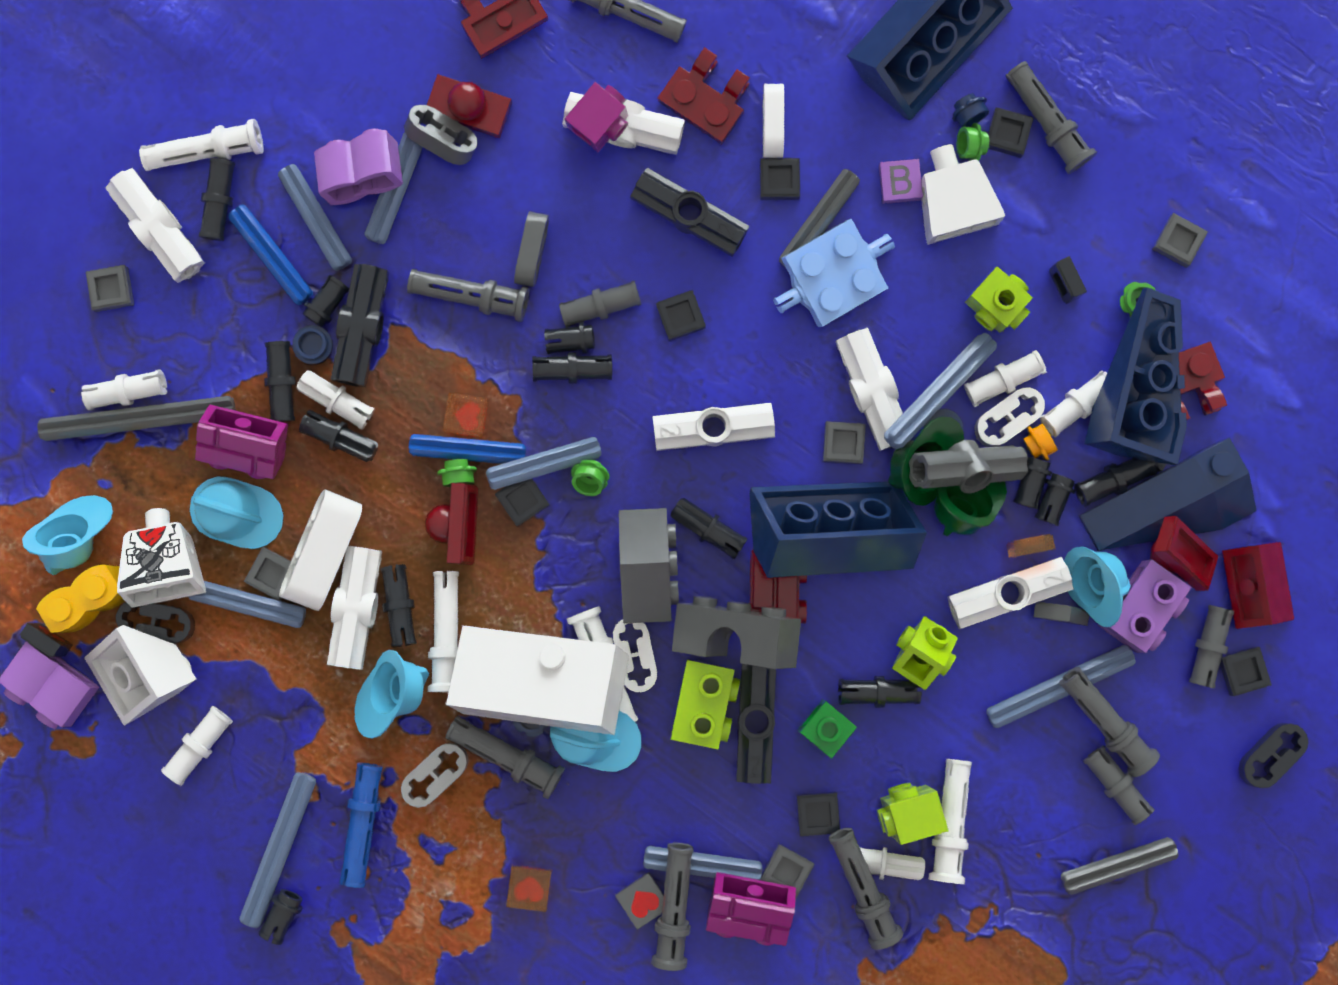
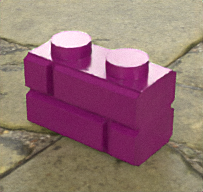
(241, 442)
(751, 909)

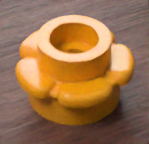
(1040, 442)

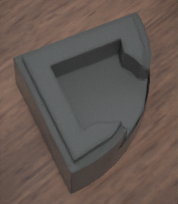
(1061, 613)

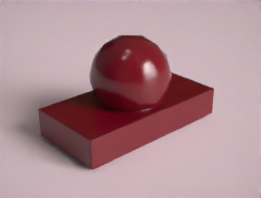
(470, 105)
(456, 524)
(1184, 553)

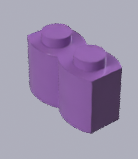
(358, 167)
(48, 686)

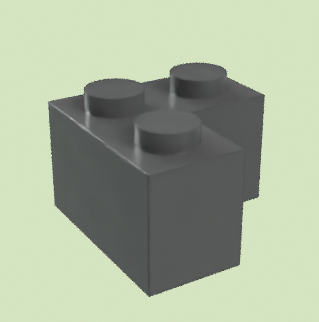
(647, 565)

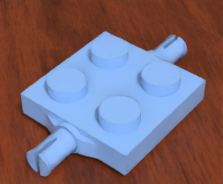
(834, 273)

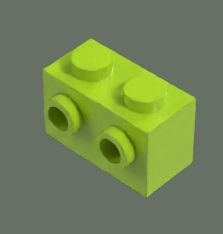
(704, 704)
(911, 813)

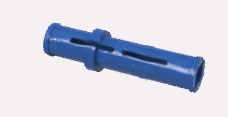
(362, 817)

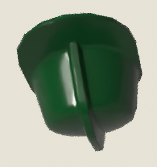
(936, 436)
(968, 511)

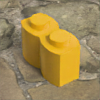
(77, 606)

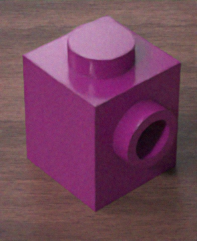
(598, 116)

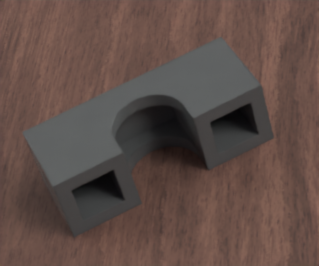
(765, 637)

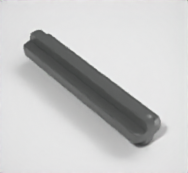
(824, 211)
(1119, 865)

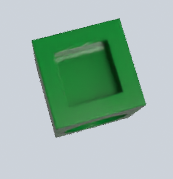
(827, 728)

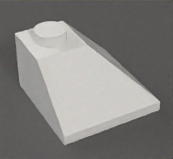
(138, 671)

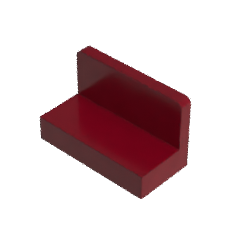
(1258, 585)

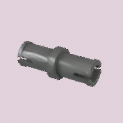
(600, 304)
(1211, 646)
(1118, 785)

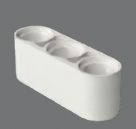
(320, 550)

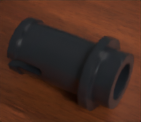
(325, 301)
(572, 339)
(1032, 483)
(1055, 498)
(285, 908)

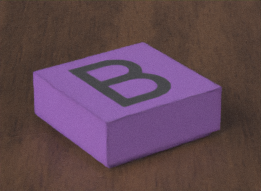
(900, 181)

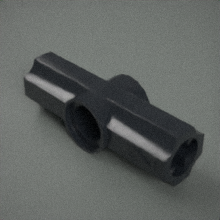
(668, 198)
(360, 325)
(756, 749)

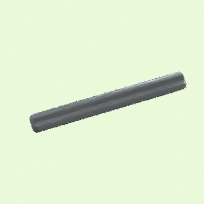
(128, 418)

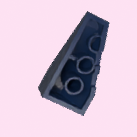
(1141, 394)
(1202, 491)

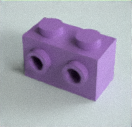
(1148, 606)

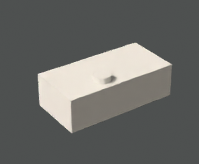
(538, 679)

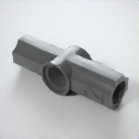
(968, 466)

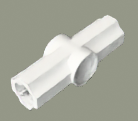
(643, 127)
(154, 225)
(870, 383)
(740, 424)
(1033, 585)
(354, 607)

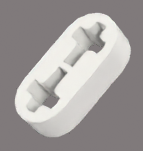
(773, 120)
(1014, 424)
(644, 652)

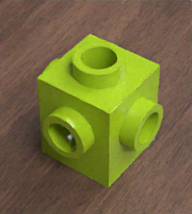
(1001, 287)
(925, 652)

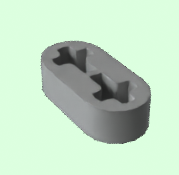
(441, 782)

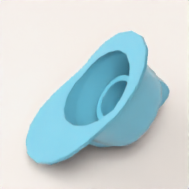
(236, 512)
(68, 533)
(1098, 584)
(388, 692)
(599, 750)

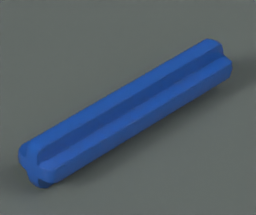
(270, 254)
(465, 448)

